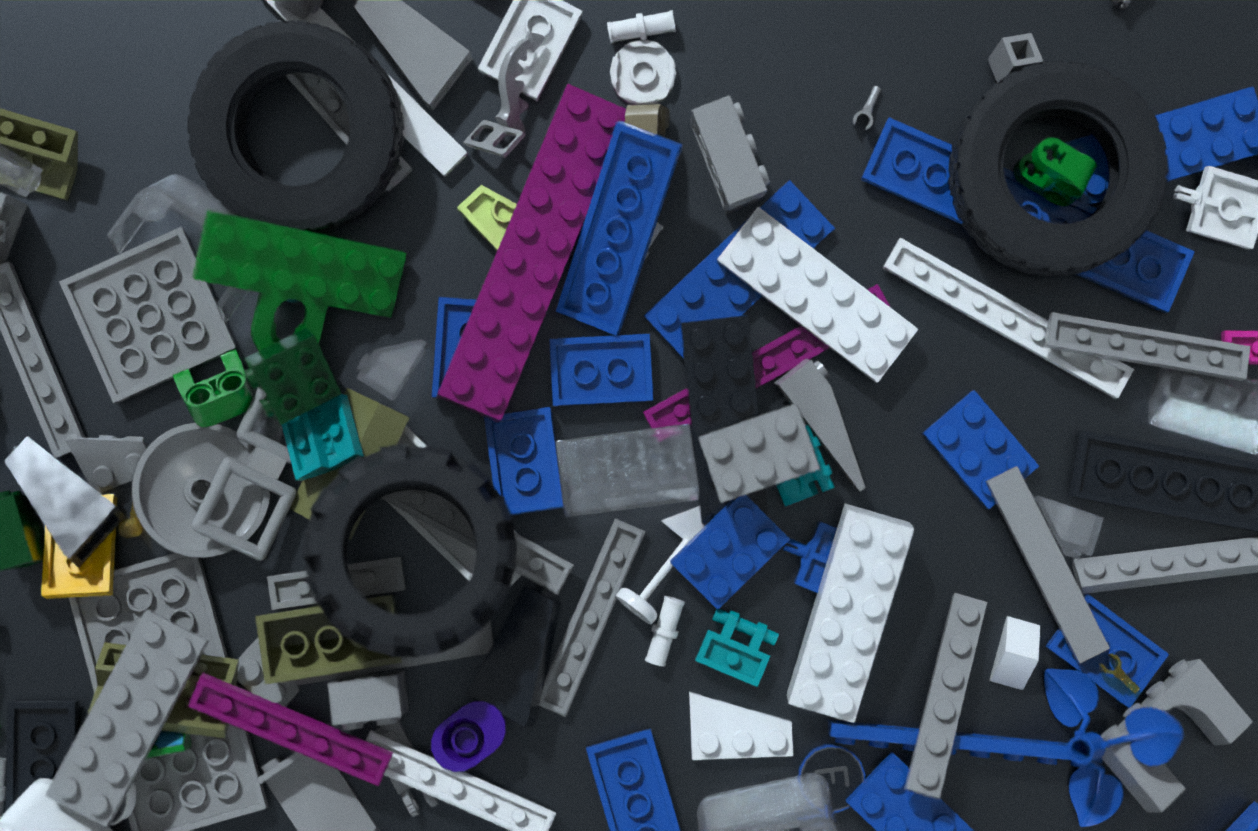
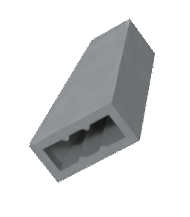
(416, 46)

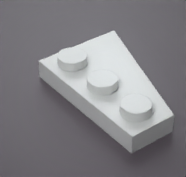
(733, 732)

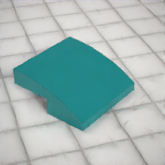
(322, 439)

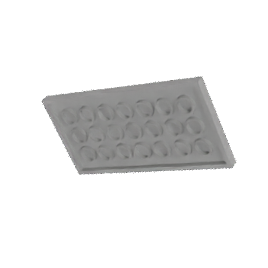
(215, 774)

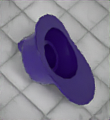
(468, 736)

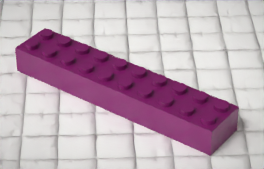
(531, 255)

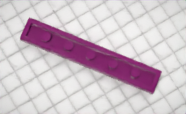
(290, 729)

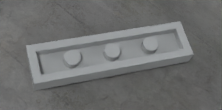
(368, 578)

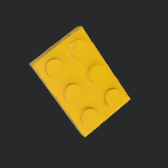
(66, 580)

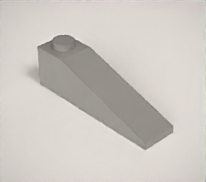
(819, 409)

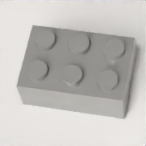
(729, 154)
(759, 452)

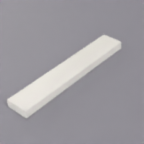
(462, 789)

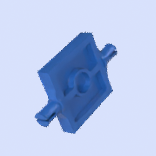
(813, 556)

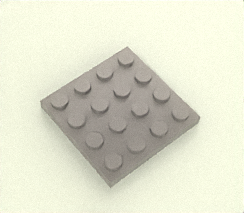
(147, 315)

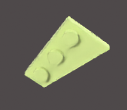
(488, 214)

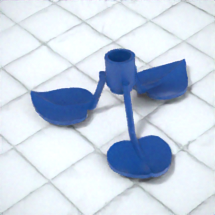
(1152, 735)

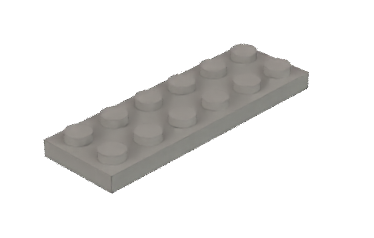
(127, 718)

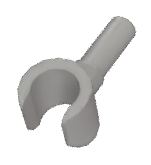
(868, 107)

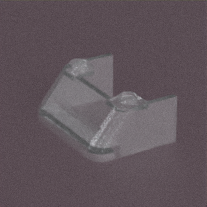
(186, 200)
(771, 806)

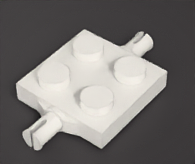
(1223, 207)

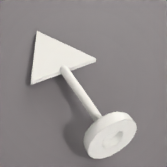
(685, 526)

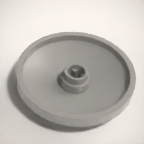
(175, 479)

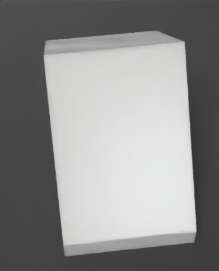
(1016, 653)

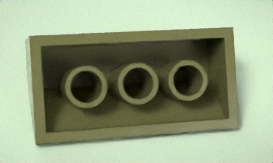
(308, 645)

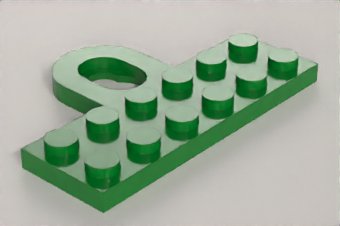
(298, 266)

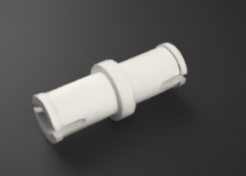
(641, 26)
(664, 631)

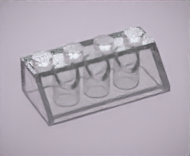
(1206, 408)
(627, 470)

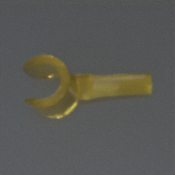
(130, 527)
(1120, 674)

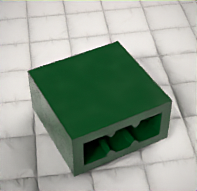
(291, 376)
(20, 532)

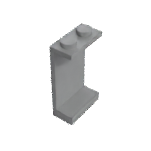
(315, 795)

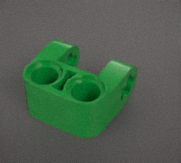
(1061, 179)
(218, 396)

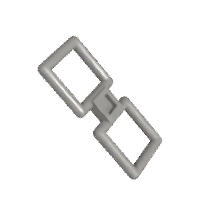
(261, 469)

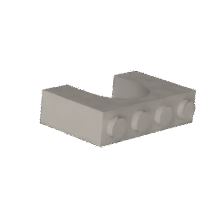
(1205, 701)

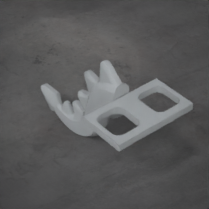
(511, 104)

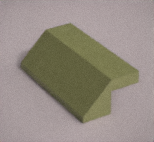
(46, 146)
(376, 428)
(182, 718)

